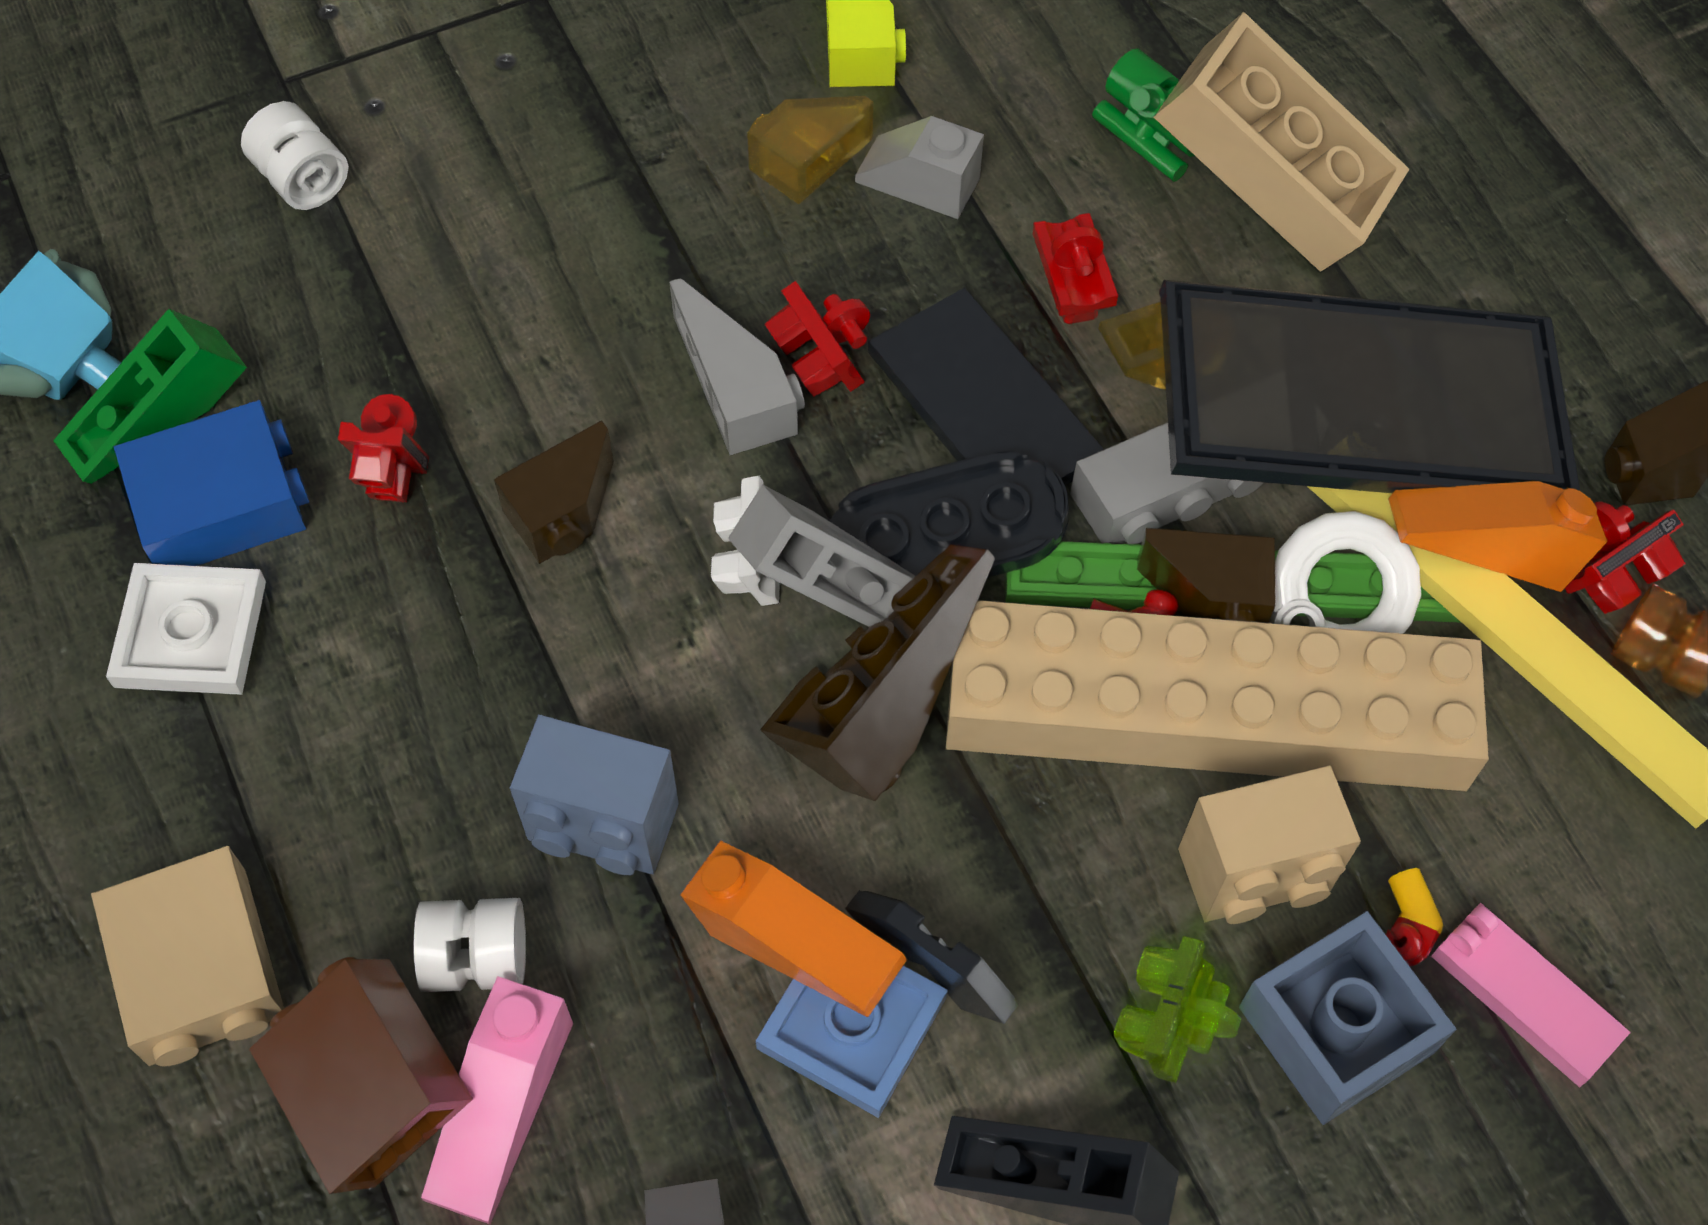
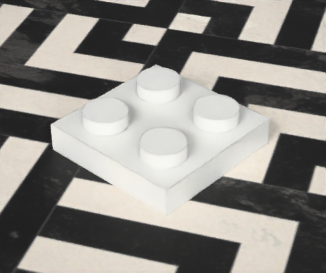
(187, 628)

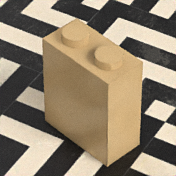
(187, 957)

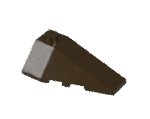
(875, 702)

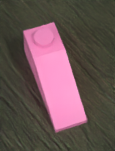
(507, 1077)

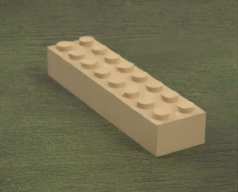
(1219, 695)

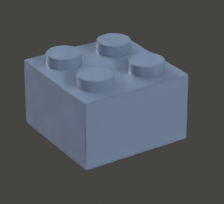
(595, 796)
(1345, 1017)

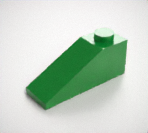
(160, 385)

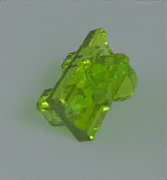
(1188, 1011)

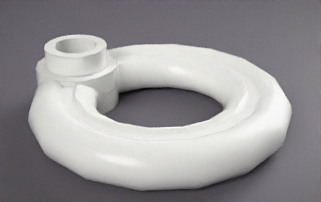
(1355, 532)

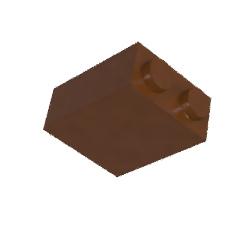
(359, 1073)

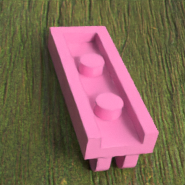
(1530, 995)

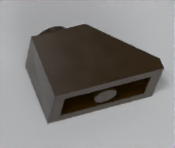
(1662, 450)
(558, 493)
(1212, 572)

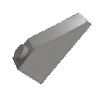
(737, 372)
(817, 558)

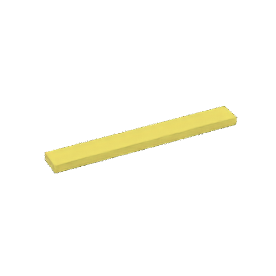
(1559, 667)

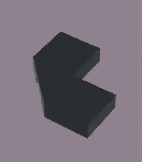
(957, 969)

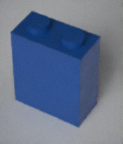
(212, 486)

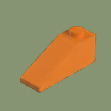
(1504, 527)
(791, 929)

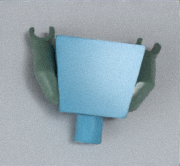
(53, 329)

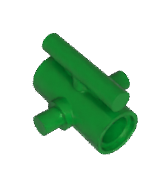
(1142, 88)

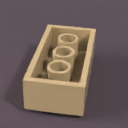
(1282, 143)

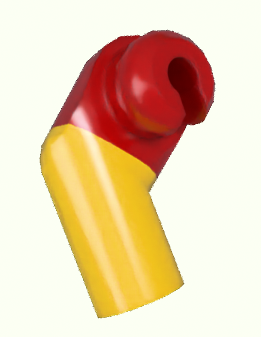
(1419, 919)

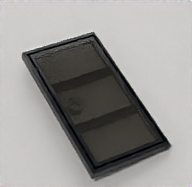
(1359, 391)

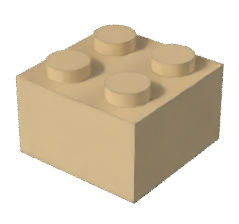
(1268, 845)

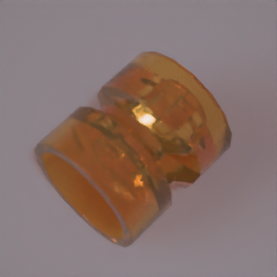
(1648, 645)

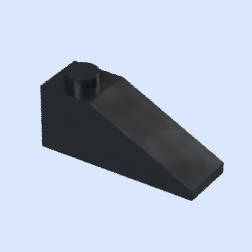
(1057, 1173)

